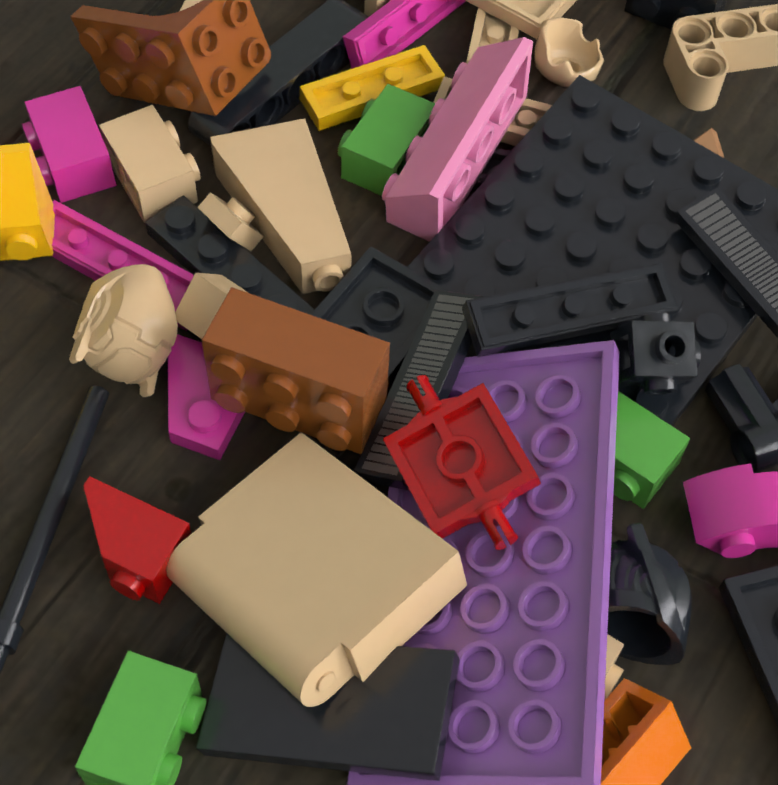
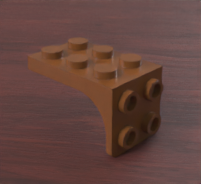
(176, 59)

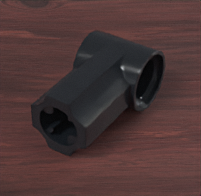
(747, 415)

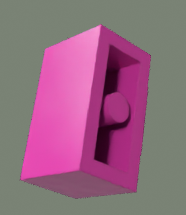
(70, 144)

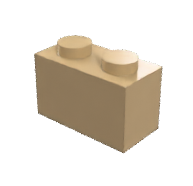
(149, 161)

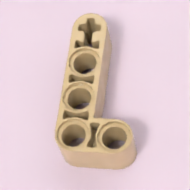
(719, 43)

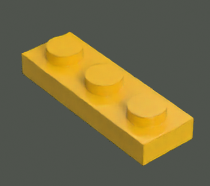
(347, 93)

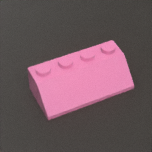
(459, 139)

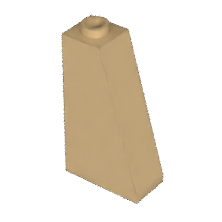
(284, 186)

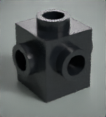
(656, 353)

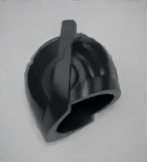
(648, 601)

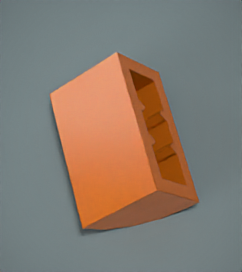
(640, 737)

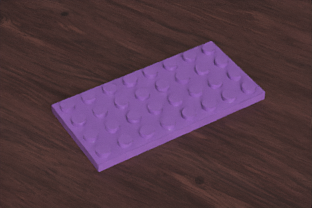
(538, 610)

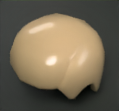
(565, 54)

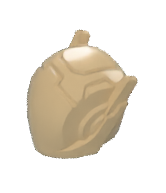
(127, 326)

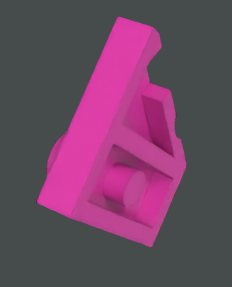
(193, 416)

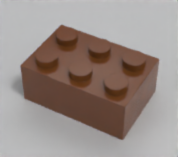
(296, 370)

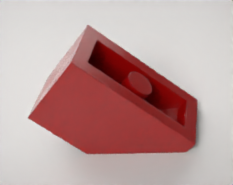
(134, 540)

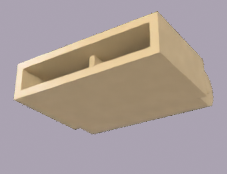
(315, 570)

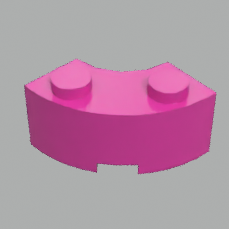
(734, 510)

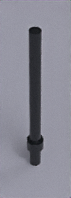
(48, 521)

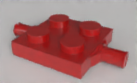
(461, 461)

